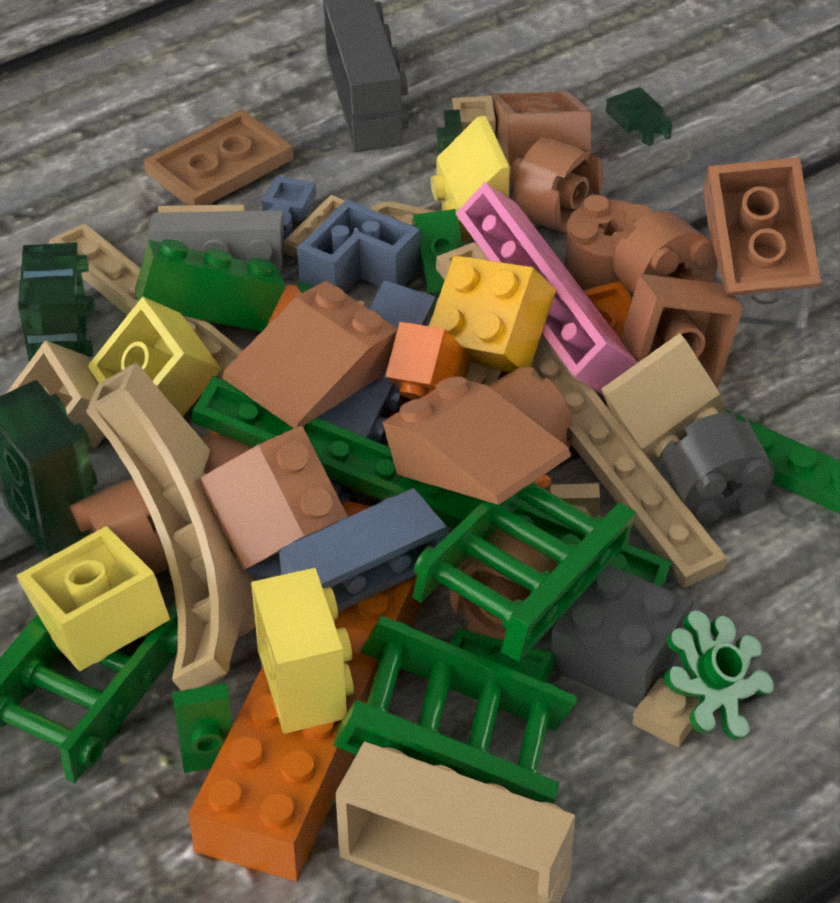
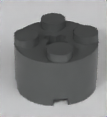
(718, 467)

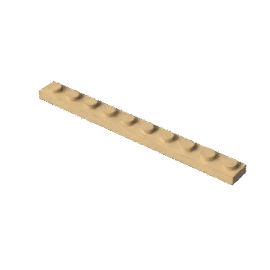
(622, 465)

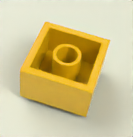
(494, 311)

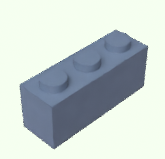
(368, 549)

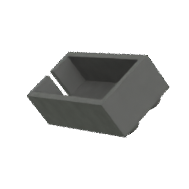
(365, 73)

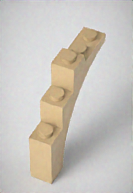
(165, 464)

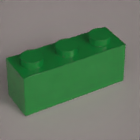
(210, 284)

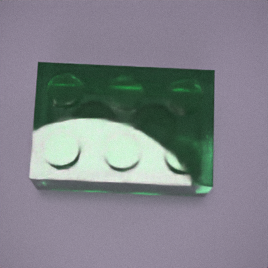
(43, 466)

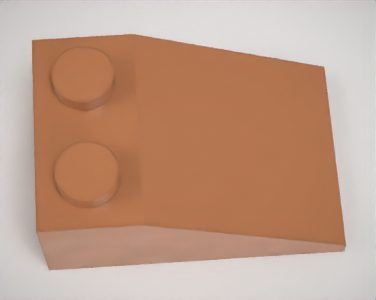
(532, 115)
(761, 226)
(313, 355)
(470, 442)

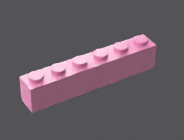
(573, 322)

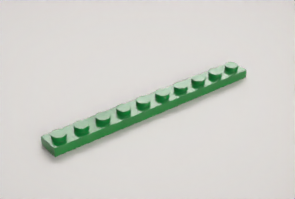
(371, 469)

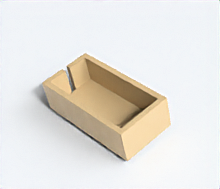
(451, 831)

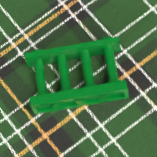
(550, 591)
(28, 666)
(457, 669)

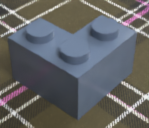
(359, 245)

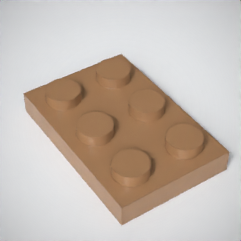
(218, 159)

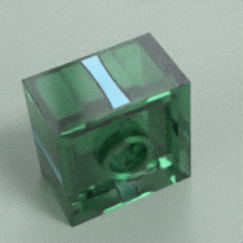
(54, 297)

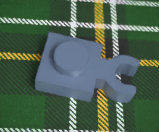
(291, 197)

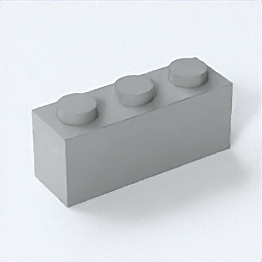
(235, 232)

